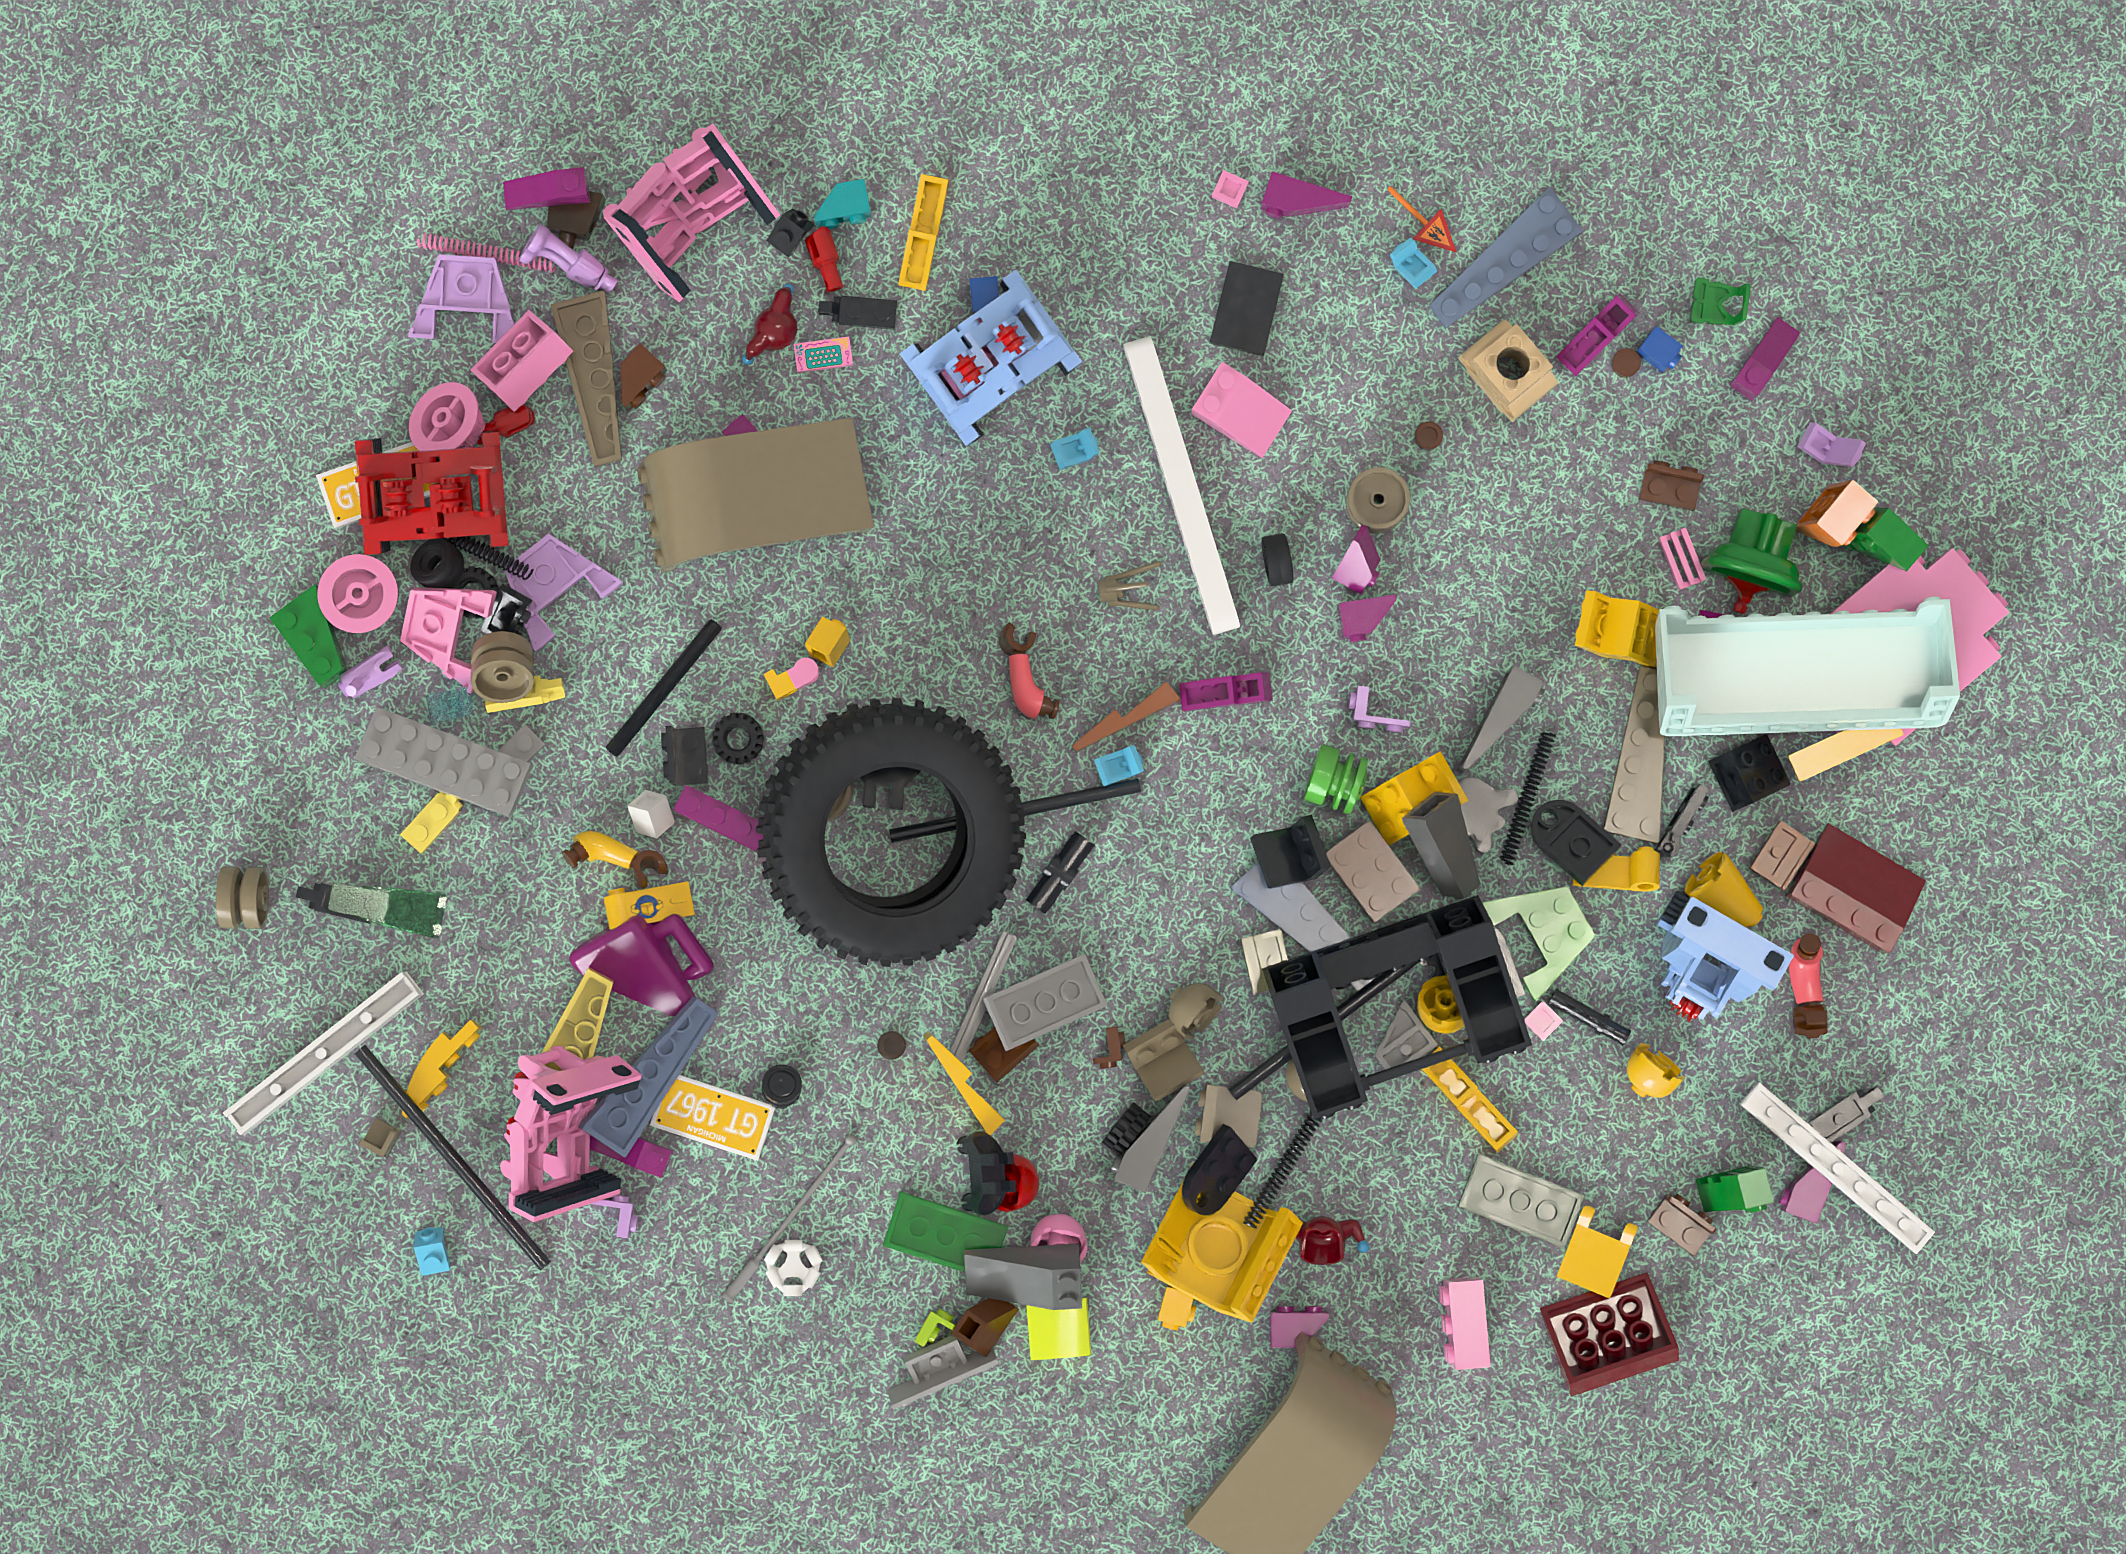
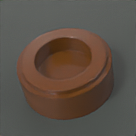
(1626, 362)
(1428, 435)

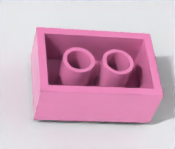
(521, 360)
(1465, 1323)

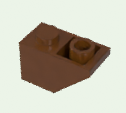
(638, 374)
(984, 1324)

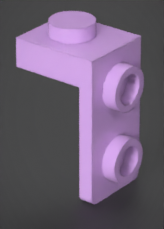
(1830, 449)
(1358, 702)
(627, 1220)

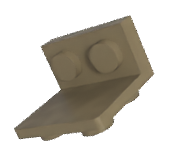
(1163, 1060)

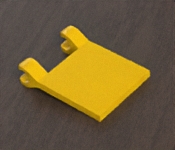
(1595, 1258)

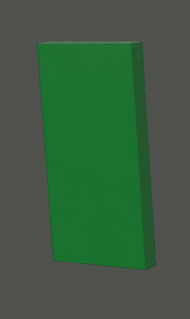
(939, 1231)

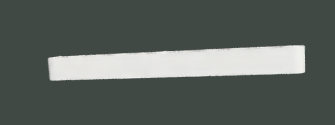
(1181, 485)

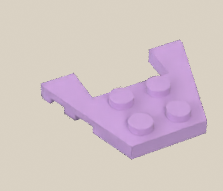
(463, 285)
(554, 573)

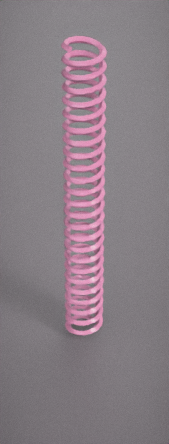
(484, 252)

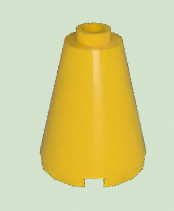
(1725, 890)

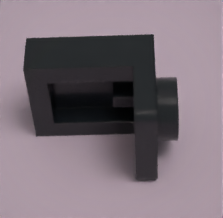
(790, 231)

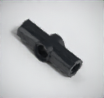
(1060, 872)

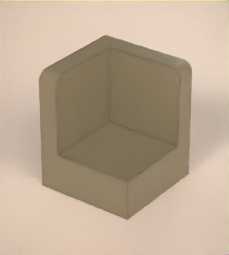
(380, 1138)

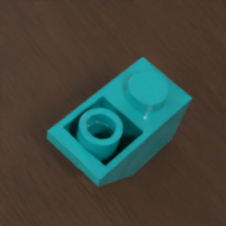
(845, 203)

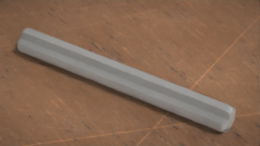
(985, 988)

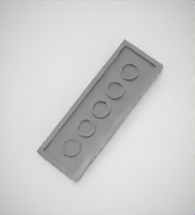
(443, 762)

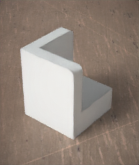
(651, 814)

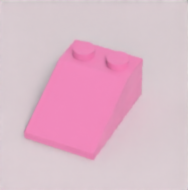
(1241, 410)

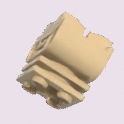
(1508, 395)

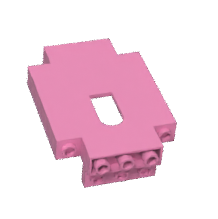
(1948, 577)

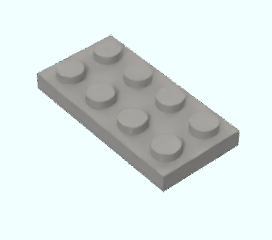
(1045, 1002)

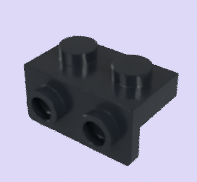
(509, 612)

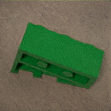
(1888, 540)
(311, 637)
(1735, 1189)

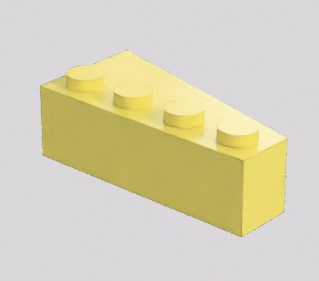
(582, 1018)

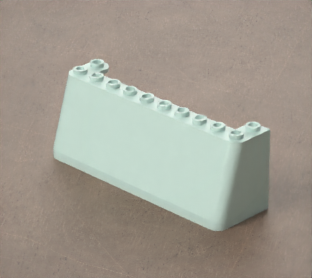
(1806, 671)

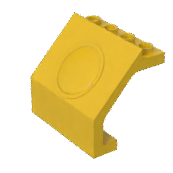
(1219, 1256)

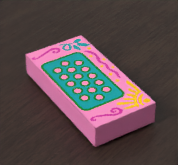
(823, 354)

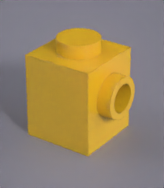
(828, 641)
(1176, 1309)

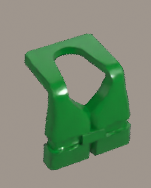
(1709, 301)

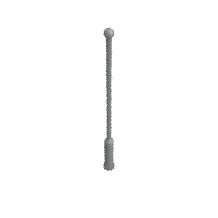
(753, 1264)

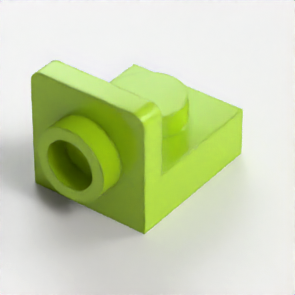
(929, 1330)

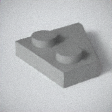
(1404, 1039)

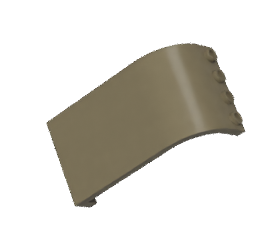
(754, 491)
(1300, 1459)

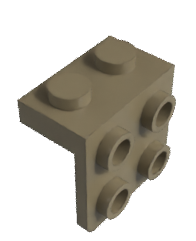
(1222, 1108)

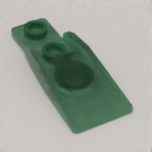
(391, 907)

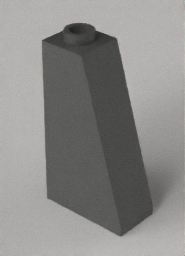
(1444, 844)

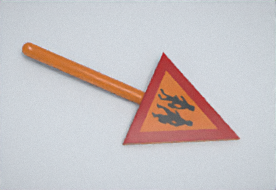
(1434, 232)

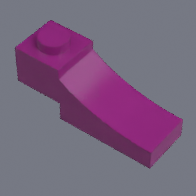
(1597, 334)
(1226, 691)
(642, 1156)

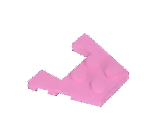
(434, 626)

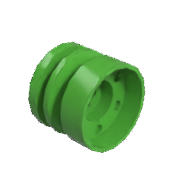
(1336, 779)

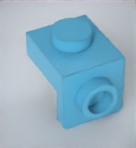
(1412, 263)
(1075, 449)
(1119, 765)
(431, 1251)

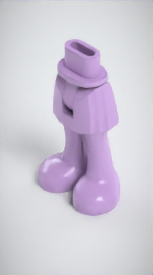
(579, 266)

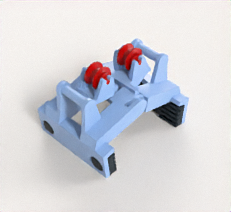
(1007, 339)
(1744, 957)

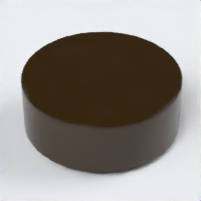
(891, 1045)

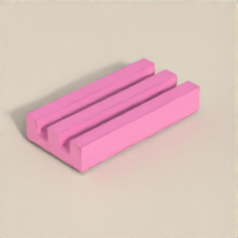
(1692, 554)

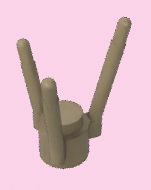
(1112, 589)

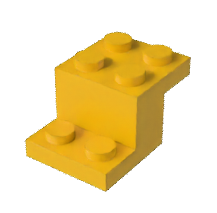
(1618, 628)
(1407, 790)

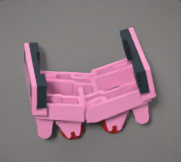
(652, 204)
(554, 1107)

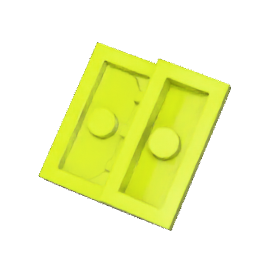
(1058, 1332)

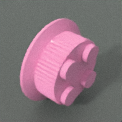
(446, 418)
(357, 593)

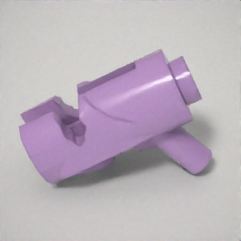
(368, 674)

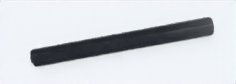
(663, 687)

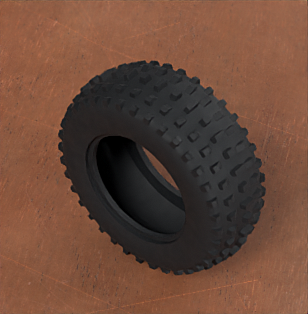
(941, 909)

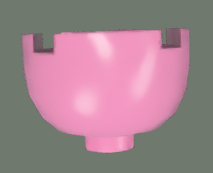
(1058, 1230)

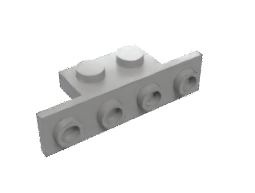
(937, 1368)

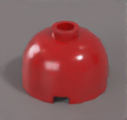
(1026, 1182)

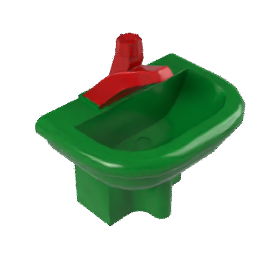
(1756, 558)

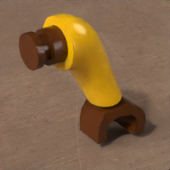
(598, 846)

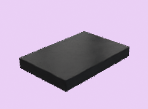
(1246, 308)

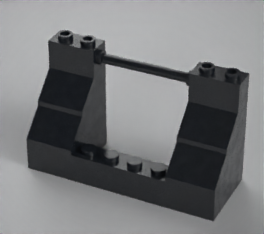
(1475, 973)

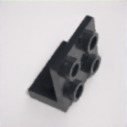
(685, 756)
(1749, 773)
(1291, 853)

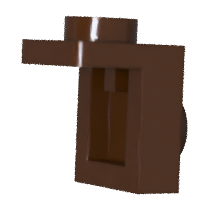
(1115, 1042)

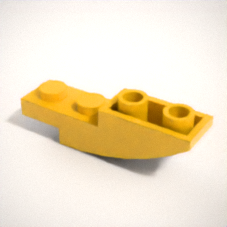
(429, 1074)

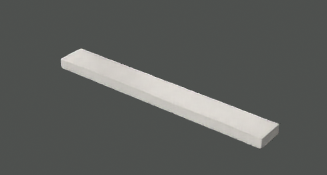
(1837, 1168)

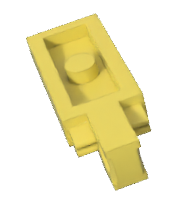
(542, 691)
(432, 821)

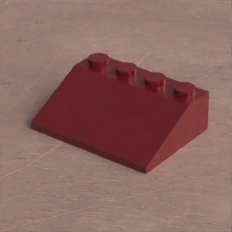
(1856, 889)
(1612, 1337)

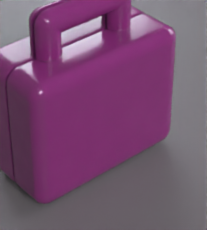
(643, 961)

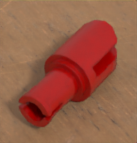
(824, 257)
(510, 422)

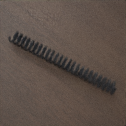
(491, 552)
(1526, 797)
(1281, 1169)

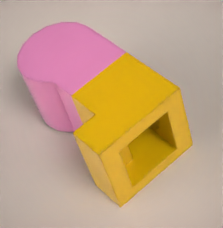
(801, 675)

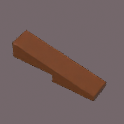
(1113, 723)

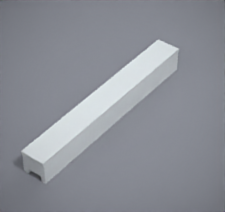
(323, 1053)

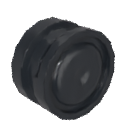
(781, 1086)

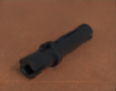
(1619, 1033)

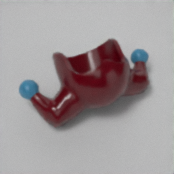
(773, 327)
(1324, 1239)

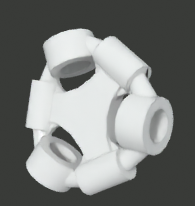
(793, 1267)

